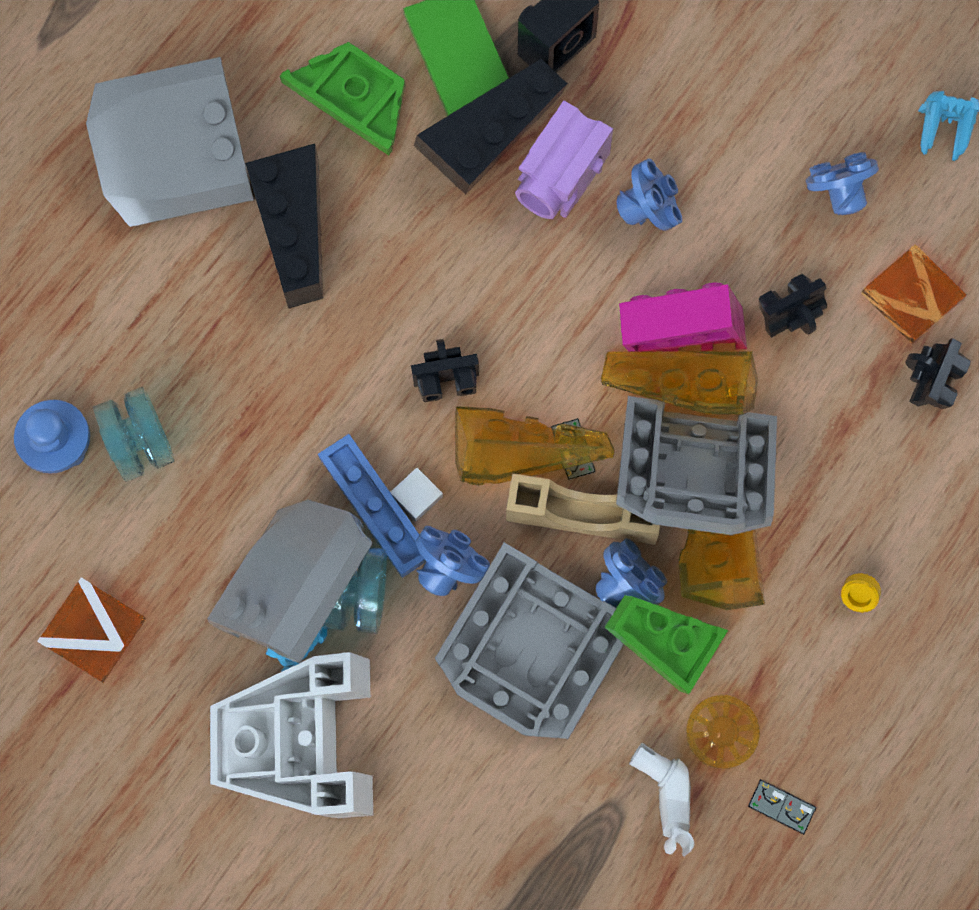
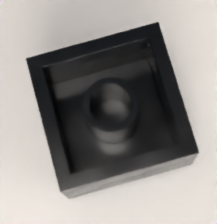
(556, 30)

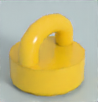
(861, 592)

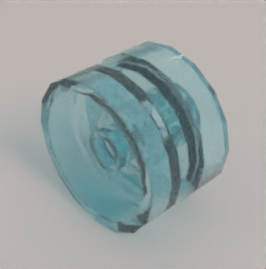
(130, 435)
(364, 593)

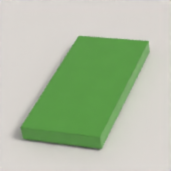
(455, 50)

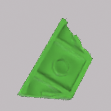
(353, 92)

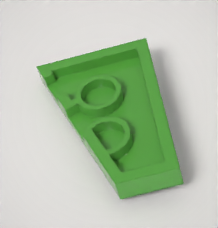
(666, 640)

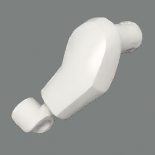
(673, 795)

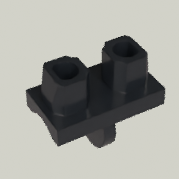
(795, 310)
(445, 366)
(932, 370)

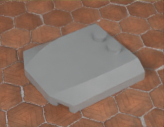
(168, 143)
(697, 469)
(292, 578)
(530, 647)

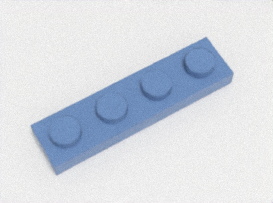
(373, 504)

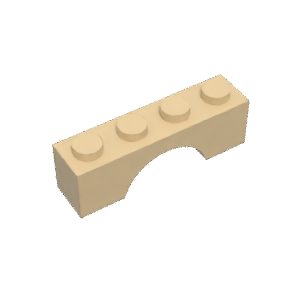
(548, 505)

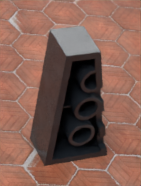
(482, 131)
(290, 211)

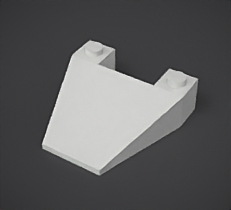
(282, 738)

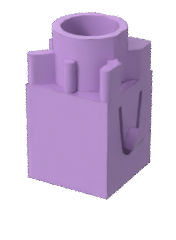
(563, 162)

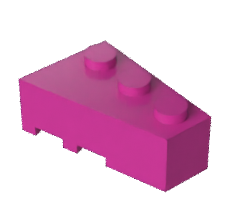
(683, 320)

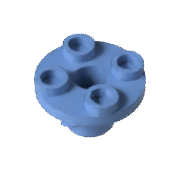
(843, 182)
(650, 198)
(52, 436)
(448, 561)
(629, 576)

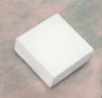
(416, 494)

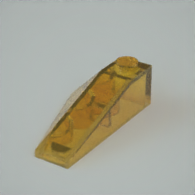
(689, 379)
(495, 447)
(721, 569)

